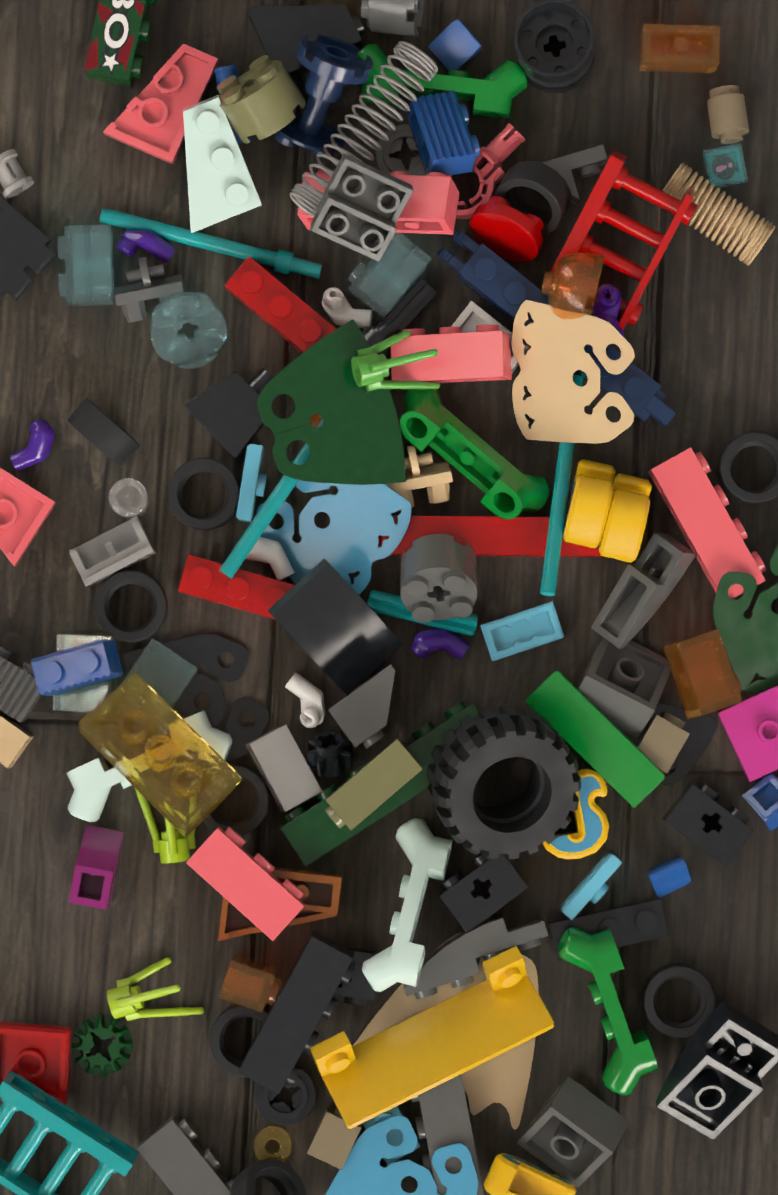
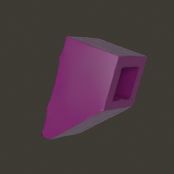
(96, 867)

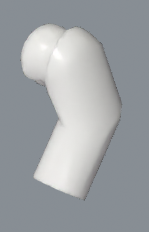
(341, 311)
(273, 553)
(311, 700)

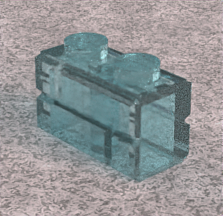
(87, 265)
(386, 282)

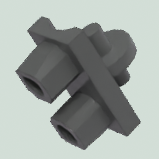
(132, 295)

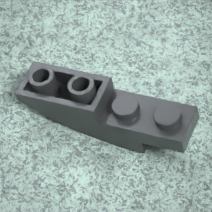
(457, 957)

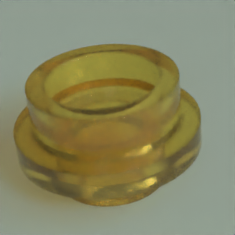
(275, 1133)

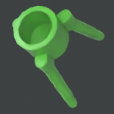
(371, 368)

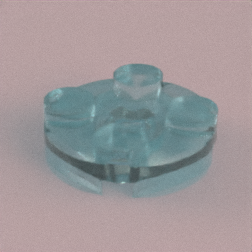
(192, 309)

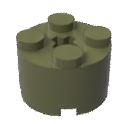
(260, 99)

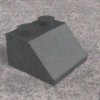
(625, 684)
(366, 709)
(573, 1132)

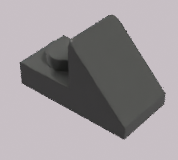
(584, 163)

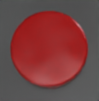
(507, 230)

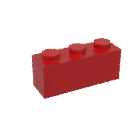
(277, 306)
(244, 591)

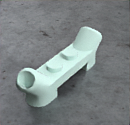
(94, 779)
(404, 959)

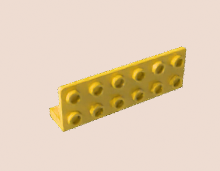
(433, 1043)

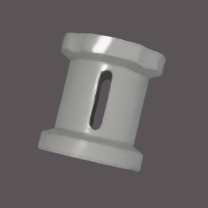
(12, 175)

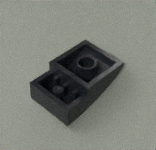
(335, 627)
(719, 1071)

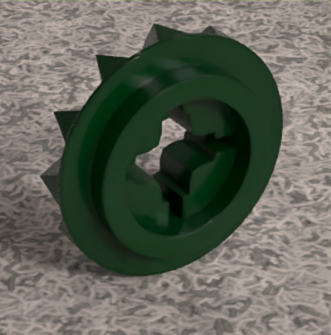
(104, 1027)

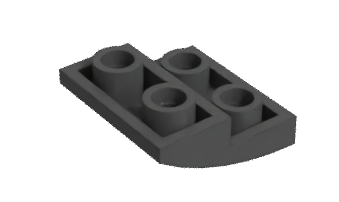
(361, 207)

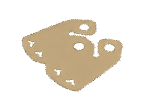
(548, 375)

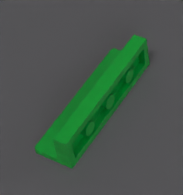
(595, 738)

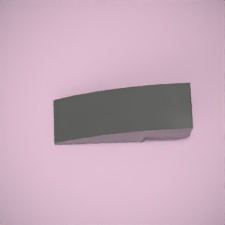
(643, 589)

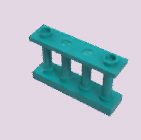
(78, 1131)

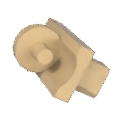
(423, 473)

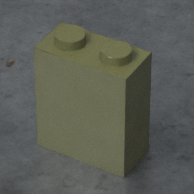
(372, 785)

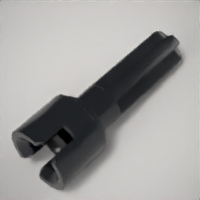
(400, 315)

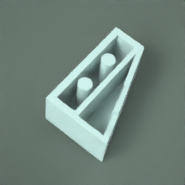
(215, 167)

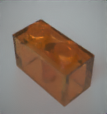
(679, 48)
(703, 674)
(250, 983)

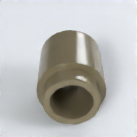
(727, 114)

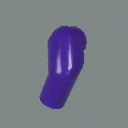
(608, 304)
(38, 446)
(438, 639)

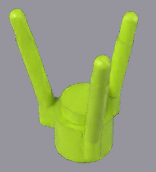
(172, 844)
(127, 1000)

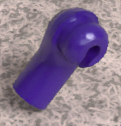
(145, 240)

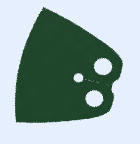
(359, 427)

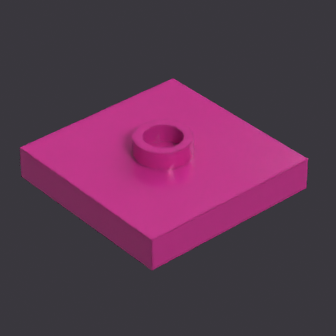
(754, 732)

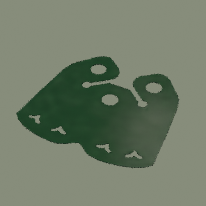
(750, 641)

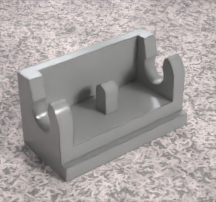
(112, 552)
(283, 768)

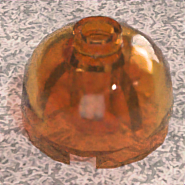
(573, 285)

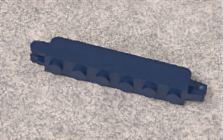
(506, 291)

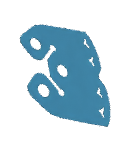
(351, 538)
(366, 1176)

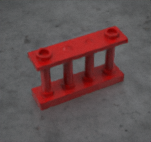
(599, 210)

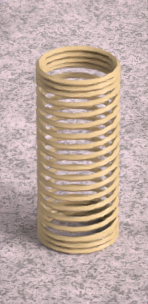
(758, 235)

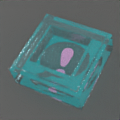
(725, 165)

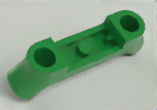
(490, 95)
(505, 487)
(633, 1051)

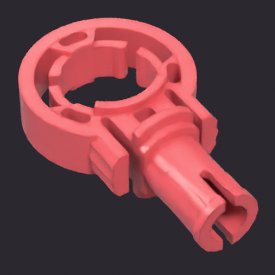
(491, 173)

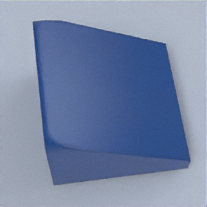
(455, 46)
(764, 800)
(669, 876)

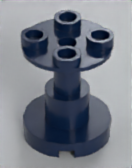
(331, 67)

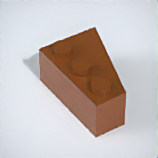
(320, 900)

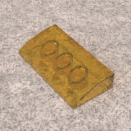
(159, 754)

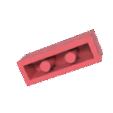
(460, 356)
(247, 882)

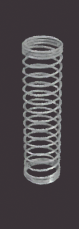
(415, 61)

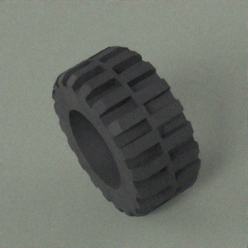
(530, 817)

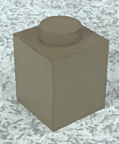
(663, 740)
(333, 1139)

